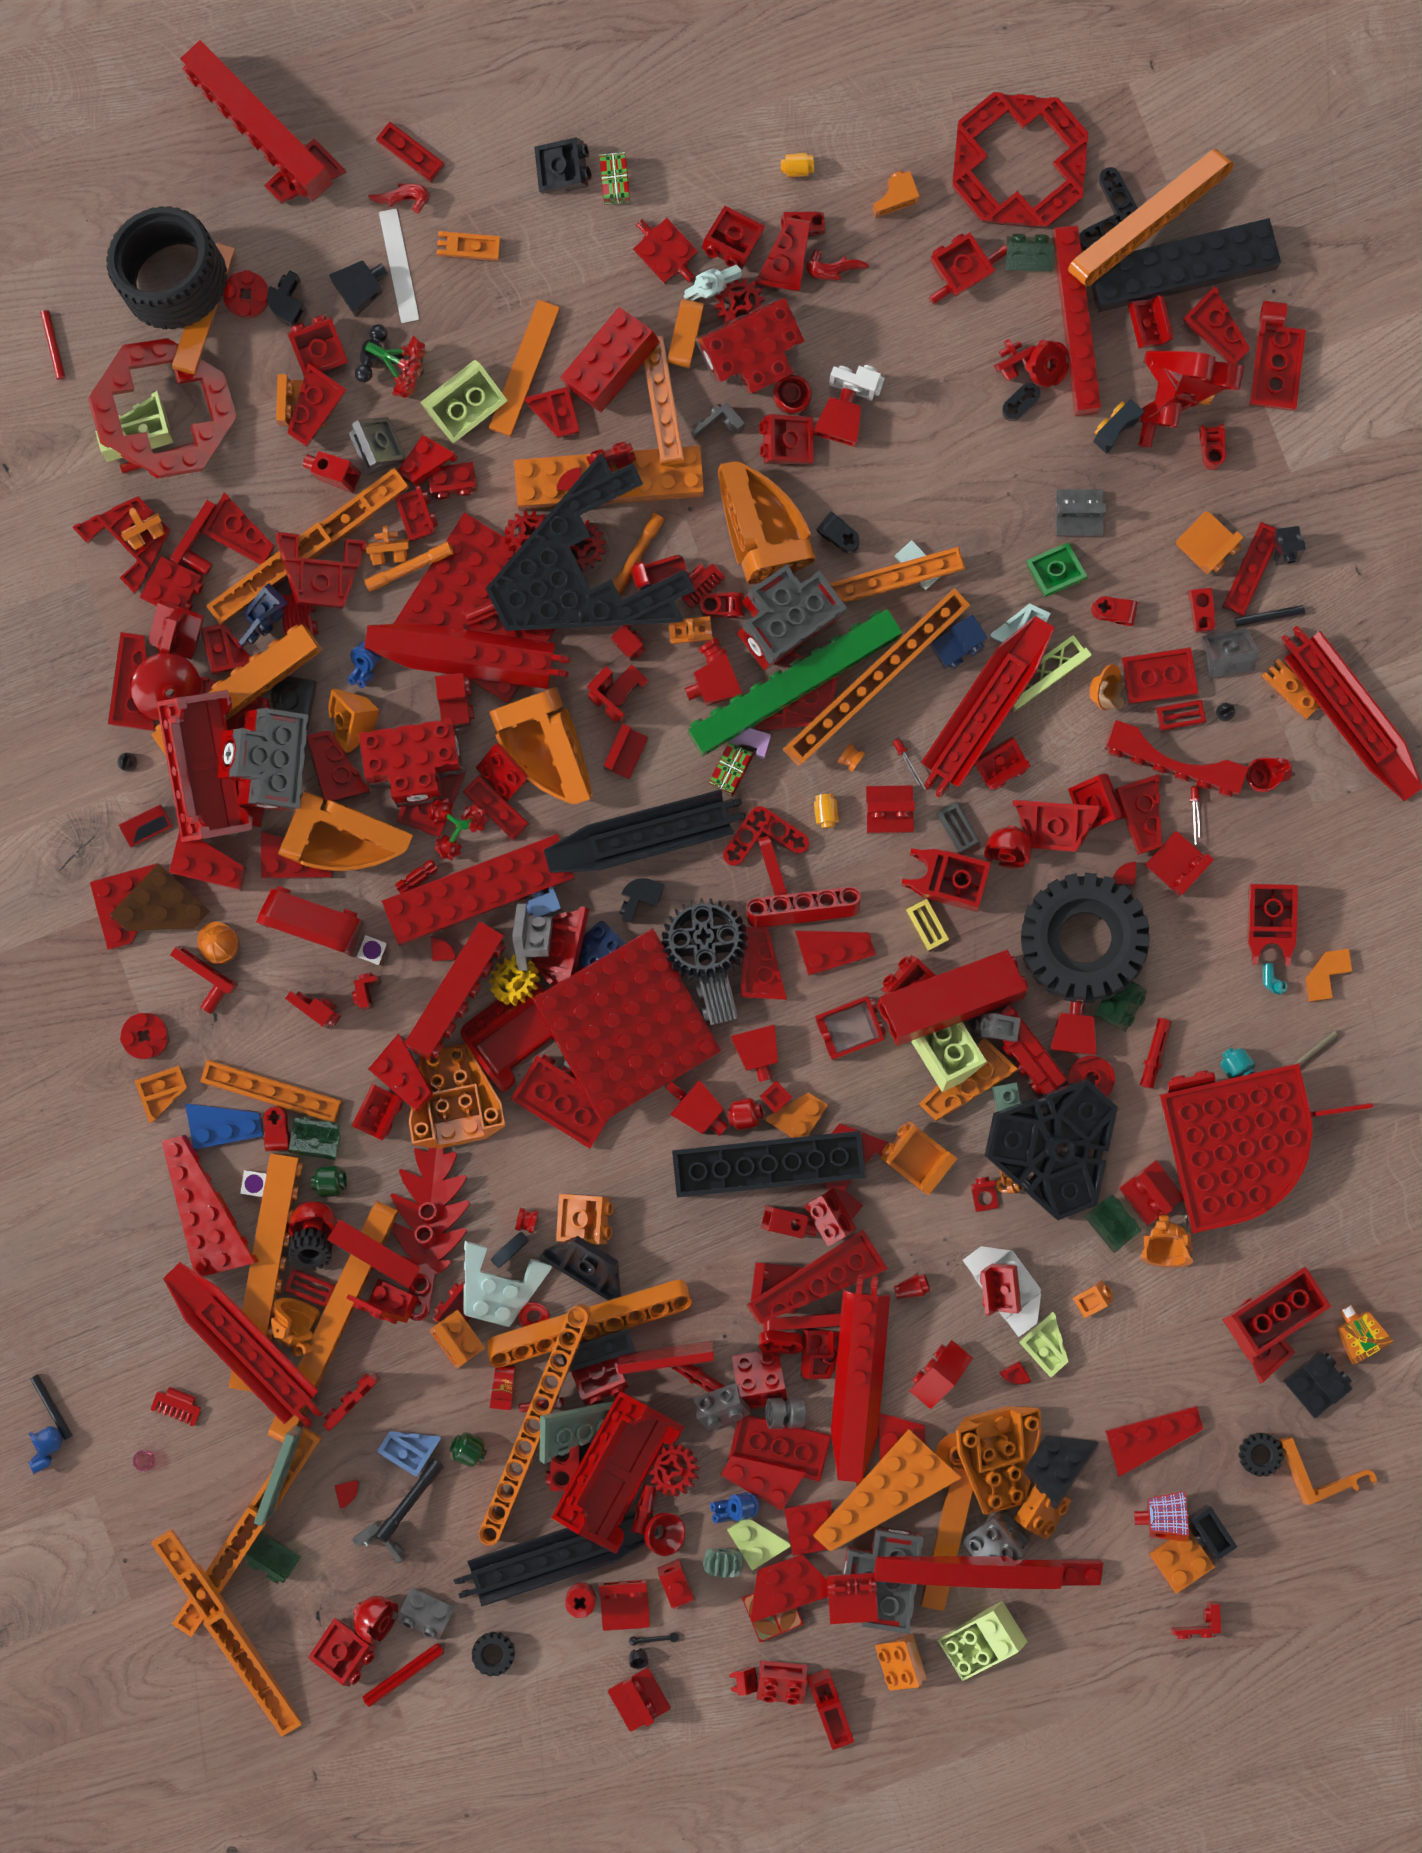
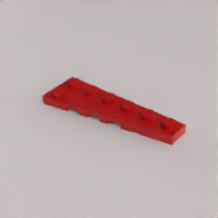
(820, 1278)

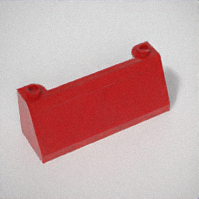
(192, 748)
(614, 1470)

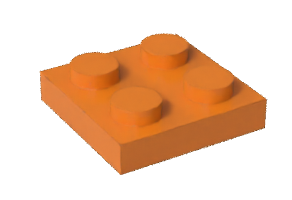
(1181, 1562)

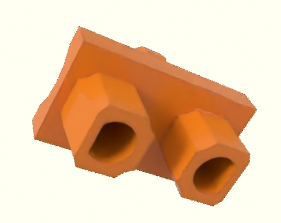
(377, 549)

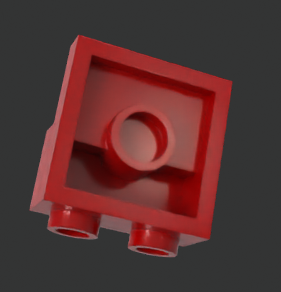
(732, 237)
(961, 263)
(317, 344)
(787, 439)
(172, 584)
(910, 971)
(319, 1010)
(599, 1381)
(342, 1653)

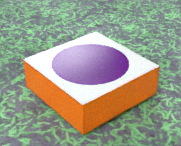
(372, 950)
(253, 1183)

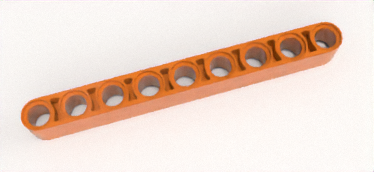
(1150, 217)
(605, 1319)

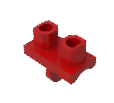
(1007, 366)

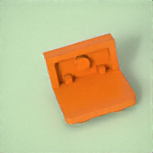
(1208, 543)

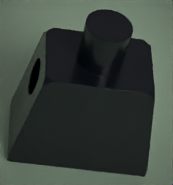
(359, 285)

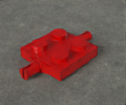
(665, 250)

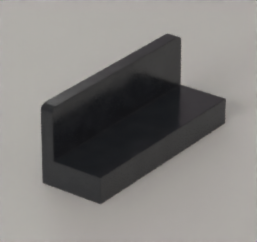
(602, 1349)

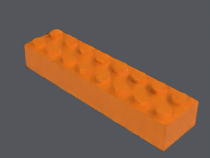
(539, 477)

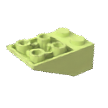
(983, 1641)

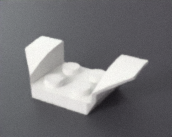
(1029, 1289)

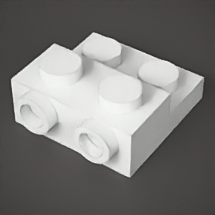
(865, 382)

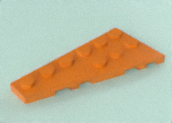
(896, 1483)

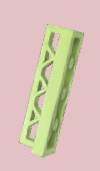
(1057, 674)

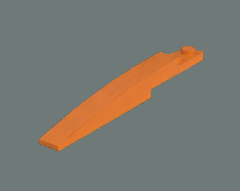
(311, 544)
(245, 1534)
(227, 1632)

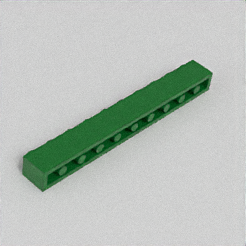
(794, 682)

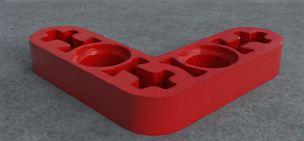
(766, 828)

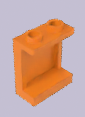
(918, 1158)

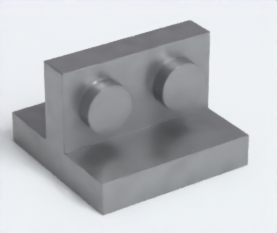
(376, 444)
(1079, 512)
(1230, 652)
(530, 936)

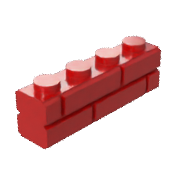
(1032, 1058)

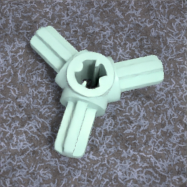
(712, 282)

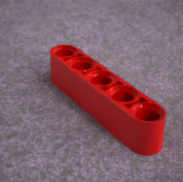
(813, 900)

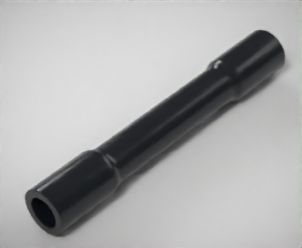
(392, 1522)

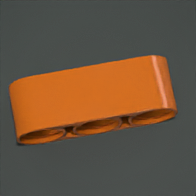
(685, 332)

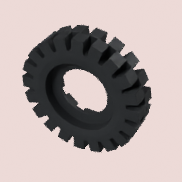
(1077, 979)

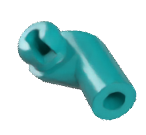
(1271, 982)

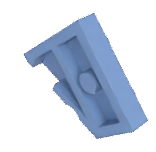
(408, 1450)

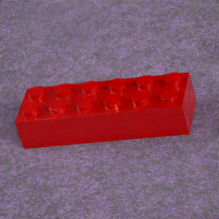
(455, 991)

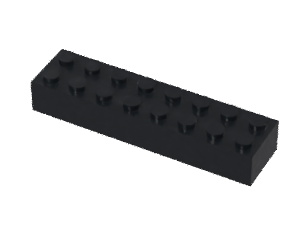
(1188, 265)
(769, 1164)

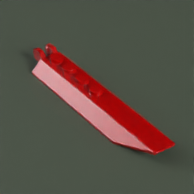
(466, 652)
(986, 705)
(1353, 712)
(241, 1345)
(859, 1379)

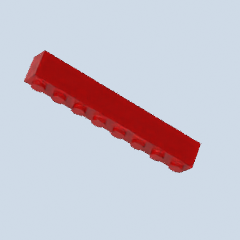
(1076, 324)

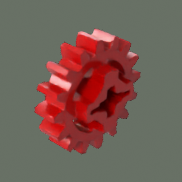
(731, 297)
(526, 525)
(592, 545)
(675, 1481)

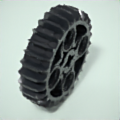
(698, 931)

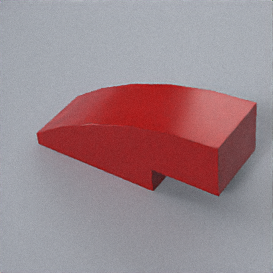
(830, 1709)

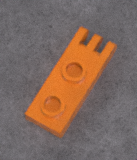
(469, 246)
(1291, 689)

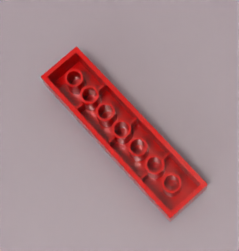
(255, 121)
(472, 892)

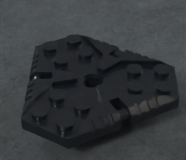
(1027, 1141)

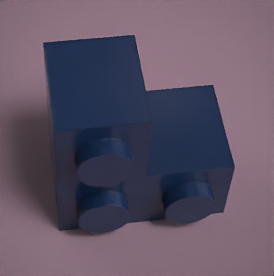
(961, 641)

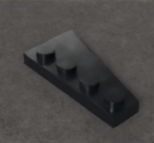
(294, 695)

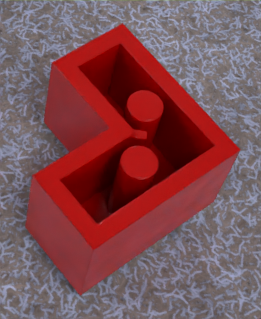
(453, 698)
(940, 1374)

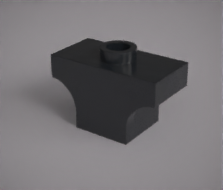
(1288, 545)

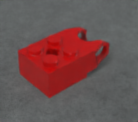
(940, 879)
(1274, 928)

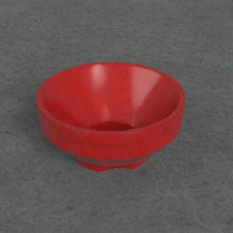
(672, 1536)

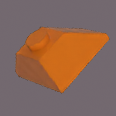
(351, 716)

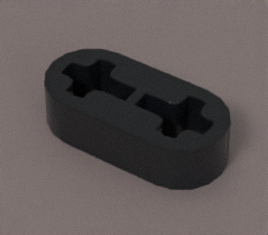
(1017, 398)

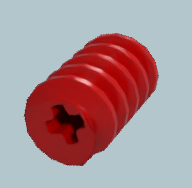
(578, 1591)

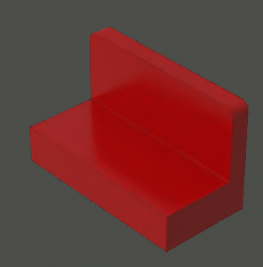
(625, 752)

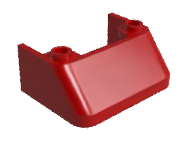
(310, 921)

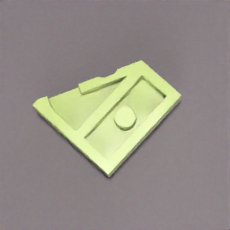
(1046, 1345)
(756, 1542)

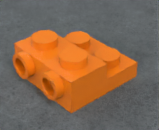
(584, 1218)

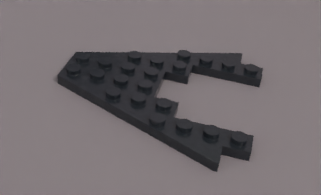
(545, 584)

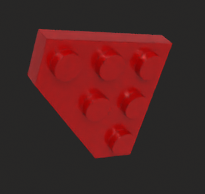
(108, 895)

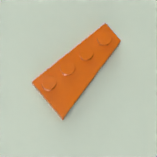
(996, 1069)

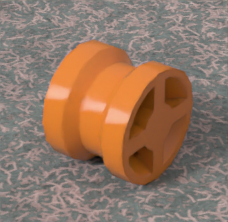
(851, 757)

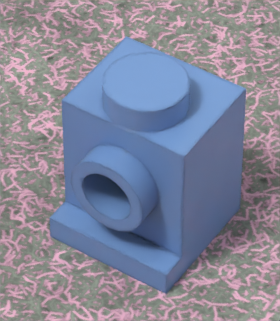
(543, 904)

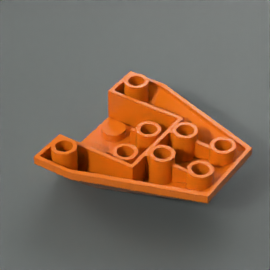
(462, 1102)
(995, 1453)

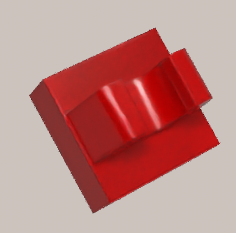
(775, 1096)
(746, 1681)

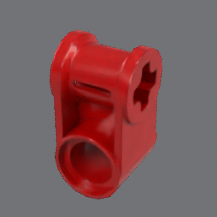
(1212, 441)
(724, 605)
(1119, 610)
(276, 1134)

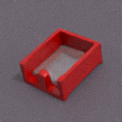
(850, 1027)

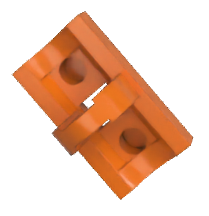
(151, 523)
(702, 629)

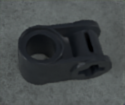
(835, 531)

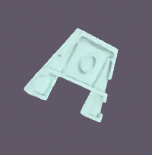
(495, 1296)

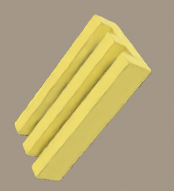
(933, 916)

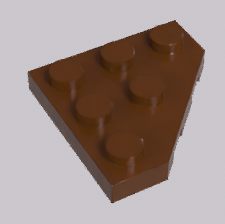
(159, 904)

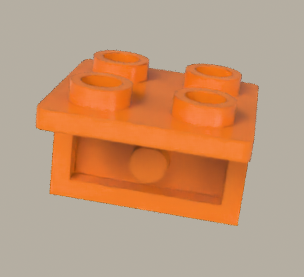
(1039, 1515)
(901, 1663)

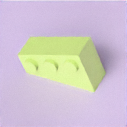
(144, 417)

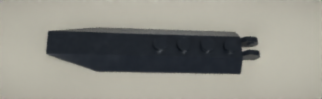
(644, 834)
(543, 1562)

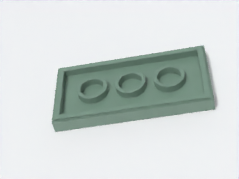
(278, 1475)

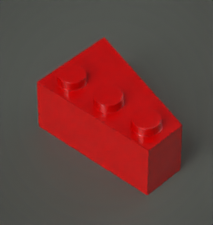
(206, 864)

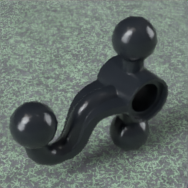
(364, 372)

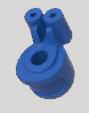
(364, 662)
(46, 1442)
(738, 1507)

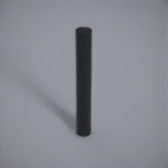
(1269, 615)
(51, 1407)

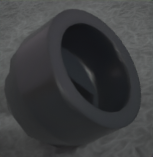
(1228, 716)
(131, 763)
(638, 1659)

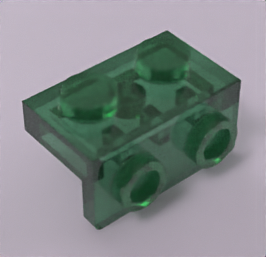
(1029, 253)
(1122, 1007)
(315, 1138)
(1113, 1223)
(272, 1558)

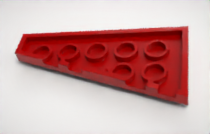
(205, 1218)

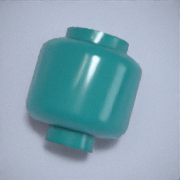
(1236, 1063)

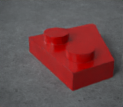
(555, 411)
(425, 460)
(223, 649)

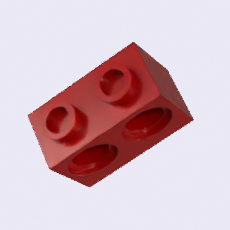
(830, 1217)
(569, 1466)

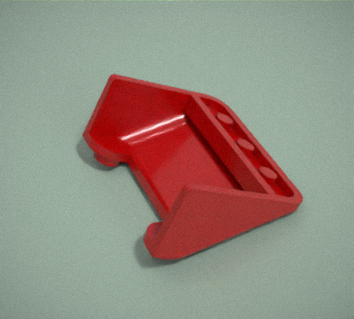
(505, 1037)

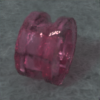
(136, 1461)

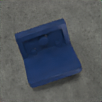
(262, 613)
(598, 943)

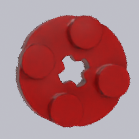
(246, 281)
(1037, 365)
(157, 1032)
(1096, 1066)

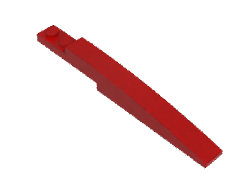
(987, 1572)

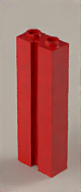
(952, 997)

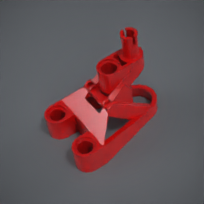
(1196, 379)

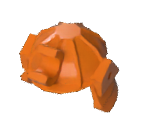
(1167, 1245)
(294, 1324)

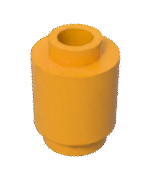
(797, 165)
(826, 811)

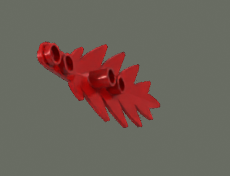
(429, 1220)

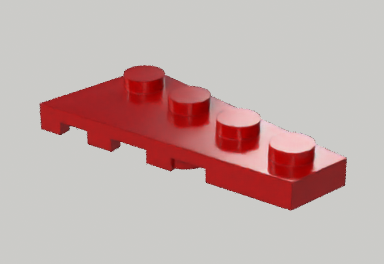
(1147, 1438)

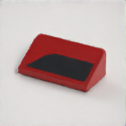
(145, 825)

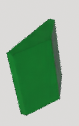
(1056, 569)

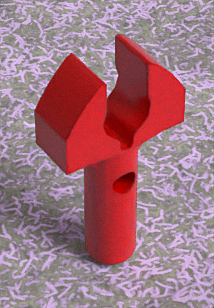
(523, 1407)

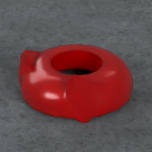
(523, 1319)

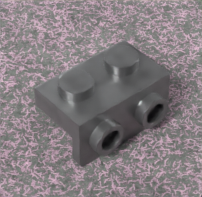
(720, 1407)
(424, 1614)

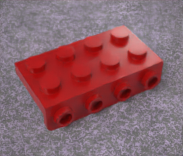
(558, 1100)

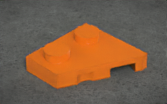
(160, 1090)
(799, 1116)

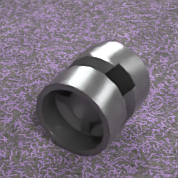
(787, 1412)

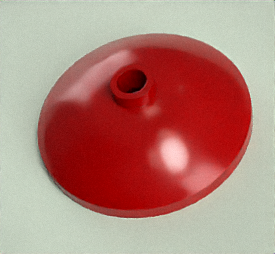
(157, 676)

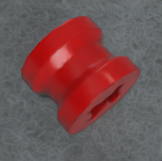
(712, 650)
(526, 1220)

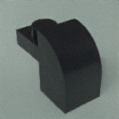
(282, 304)
(643, 891)

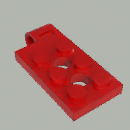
(1271, 342)

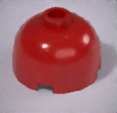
(1009, 847)
(312, 1216)
(373, 1618)

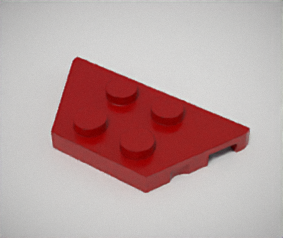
(1056, 824)
(564, 946)
(786, 1587)

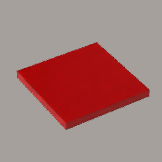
(666, 1357)

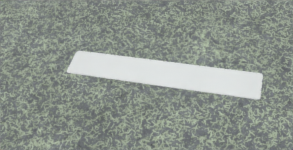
(399, 265)

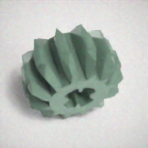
(723, 1562)

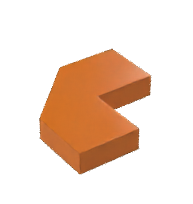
(1318, 979)

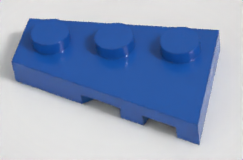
(220, 1126)

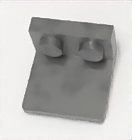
(998, 1538)

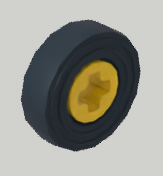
(509, 1249)

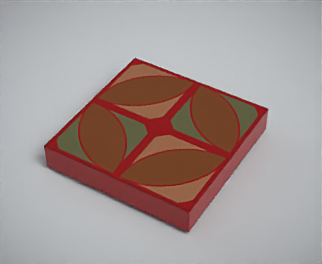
(775, 1624)

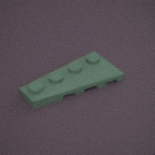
(570, 1428)

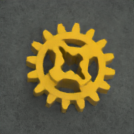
(514, 981)

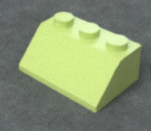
(464, 401)
(950, 1055)

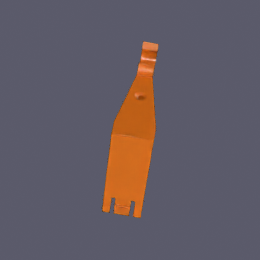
(1302, 1482)

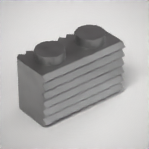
(718, 1000)

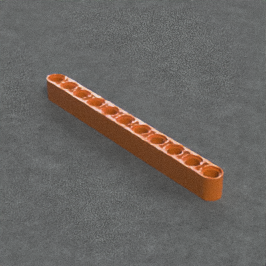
(338, 1311)
(531, 1435)

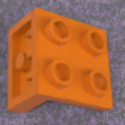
(287, 397)

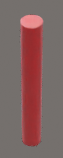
(52, 344)

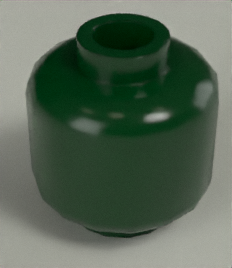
(329, 1181)
(468, 1449)

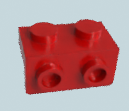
(1151, 322)
(415, 514)
(1002, 764)
(361, 995)
(377, 1112)
(1000, 1289)

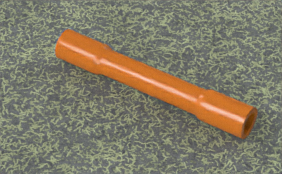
(649, 532)
(385, 577)

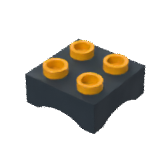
(1122, 418)

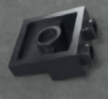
(562, 165)
(1318, 1383)

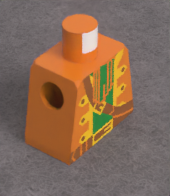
(1361, 1334)

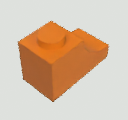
(900, 194)

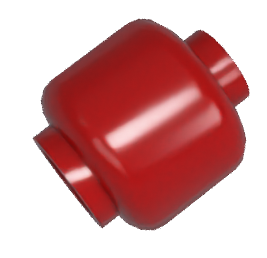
(745, 1114)

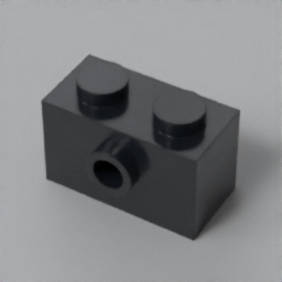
(1211, 1532)

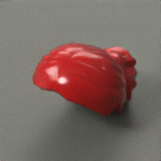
(1267, 773)

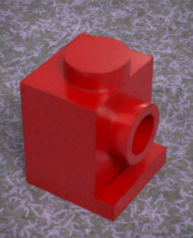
(628, 642)

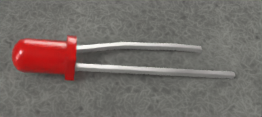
(902, 751)
(1194, 791)

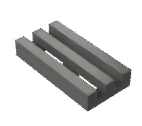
(960, 849)

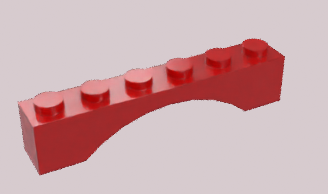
(1130, 742)

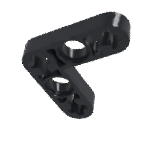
(1120, 211)

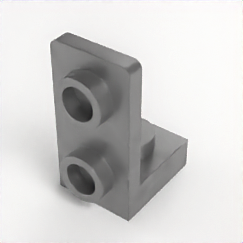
(731, 420)
(996, 1027)
(367, 1537)

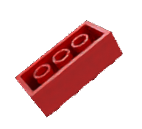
(610, 359)
(1276, 1313)

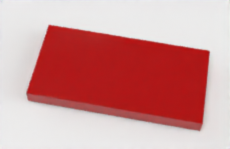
(786, 1446)

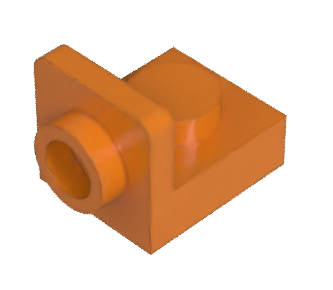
(1093, 1299)

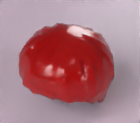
(792, 394)

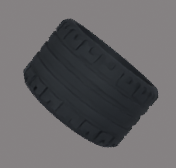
(149, 233)

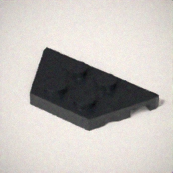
(586, 1265)
(1058, 1465)

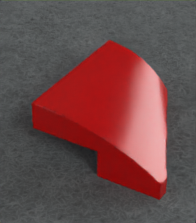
(819, 1353)

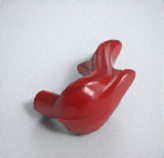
(404, 192)
(831, 271)

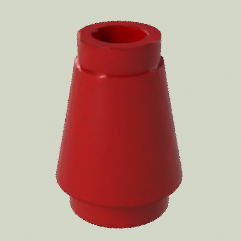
(912, 1287)

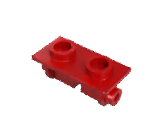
(618, 453)

